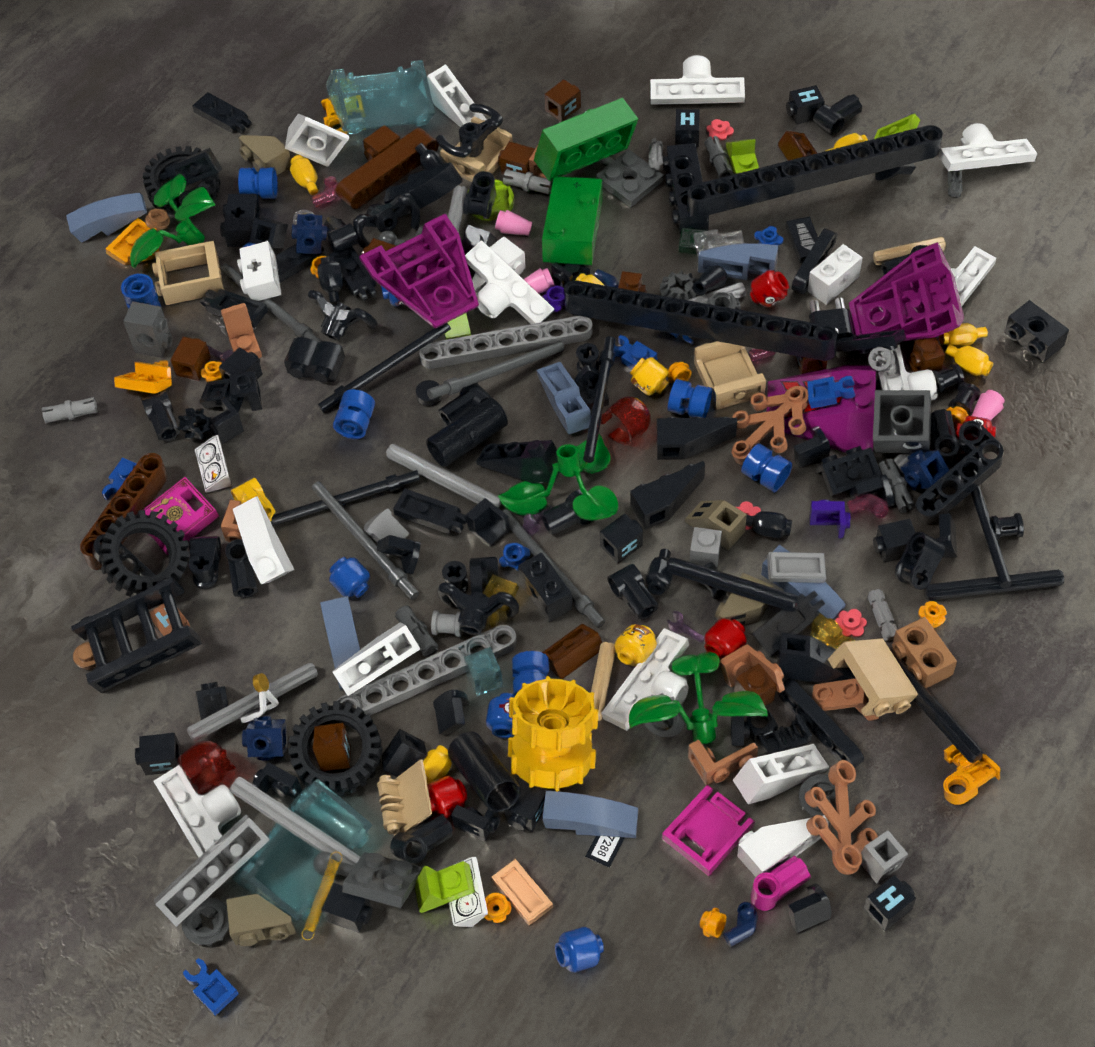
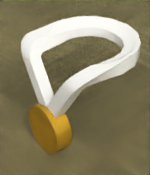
(261, 685)

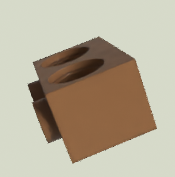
(930, 650)

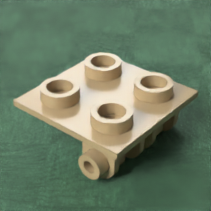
(404, 799)

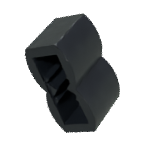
(314, 359)

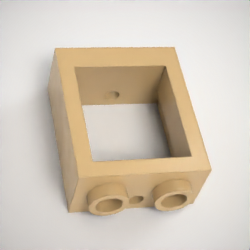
(184, 258)

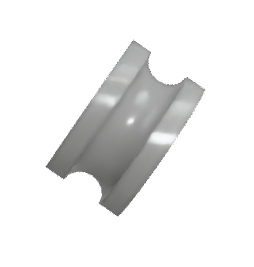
(875, 364)

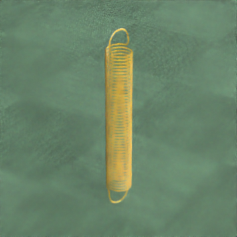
(326, 893)

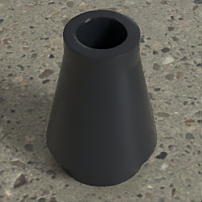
(712, 279)

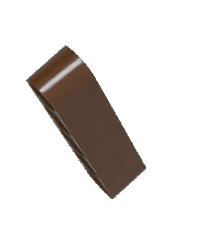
(384, 169)
(133, 495)

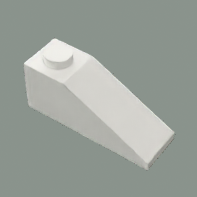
(451, 97)
(261, 542)
(376, 658)
(777, 772)
(775, 845)

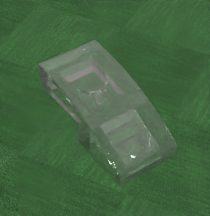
(711, 239)

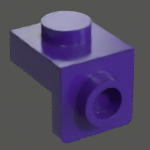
(830, 513)

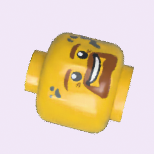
(649, 376)
(635, 644)

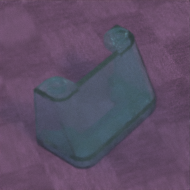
(381, 98)
(284, 865)

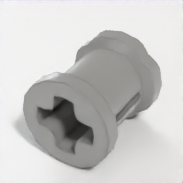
(445, 623)

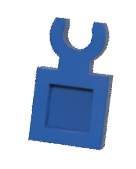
(633, 353)
(826, 390)
(117, 477)
(212, 989)

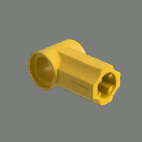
(250, 490)

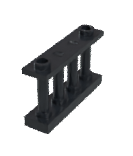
(146, 657)

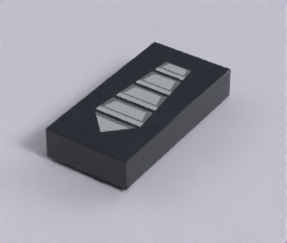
(802, 236)

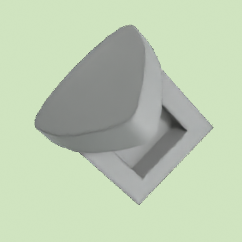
(384, 525)

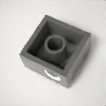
(902, 421)

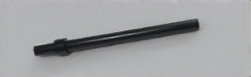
(606, 361)
(384, 366)
(391, 483)
(989, 532)

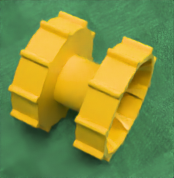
(552, 733)

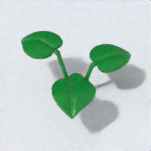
(192, 204)
(592, 505)
(701, 722)

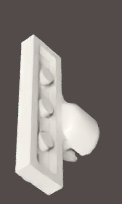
(697, 86)
(983, 150)
(972, 272)
(505, 287)
(899, 379)
(650, 679)
(197, 815)

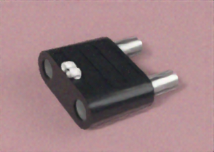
(836, 318)

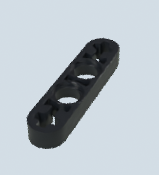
(820, 723)

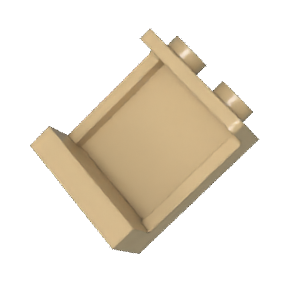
(487, 160)
(728, 372)
(877, 674)

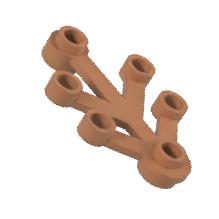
(794, 399)
(845, 856)

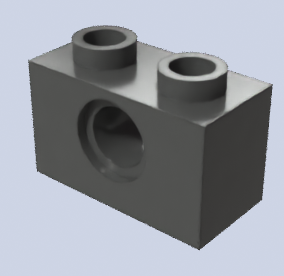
(147, 329)

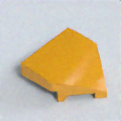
(122, 245)
(146, 378)

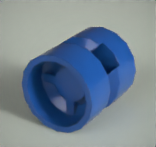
(260, 183)
(139, 289)
(698, 401)
(354, 414)
(769, 469)
(528, 668)

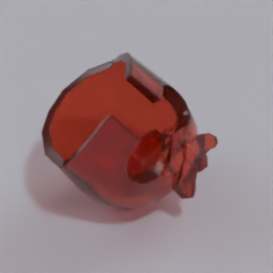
(633, 415)
(205, 765)

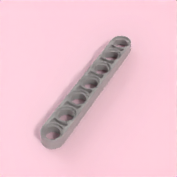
(493, 339)
(436, 663)

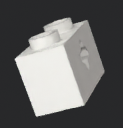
(259, 271)
(834, 274)

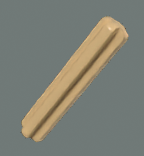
(891, 253)
(602, 676)

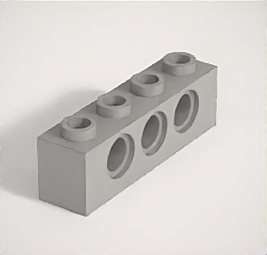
(211, 870)

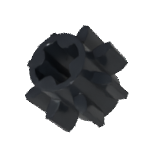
(194, 416)

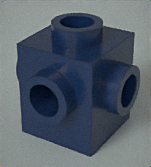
(309, 233)
(924, 469)
(265, 738)

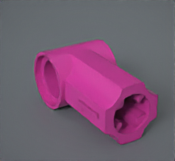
(780, 882)

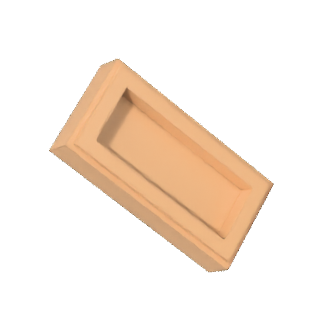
(522, 892)

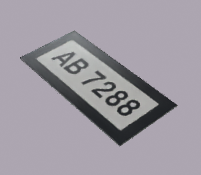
(604, 849)

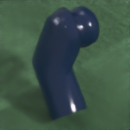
(606, 279)
(745, 925)

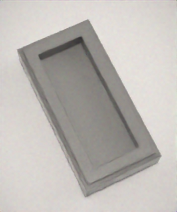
(796, 567)

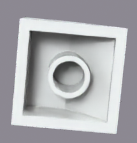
(314, 140)

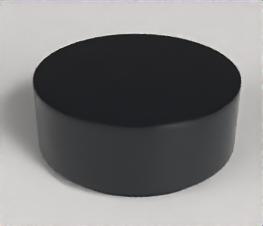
(421, 393)

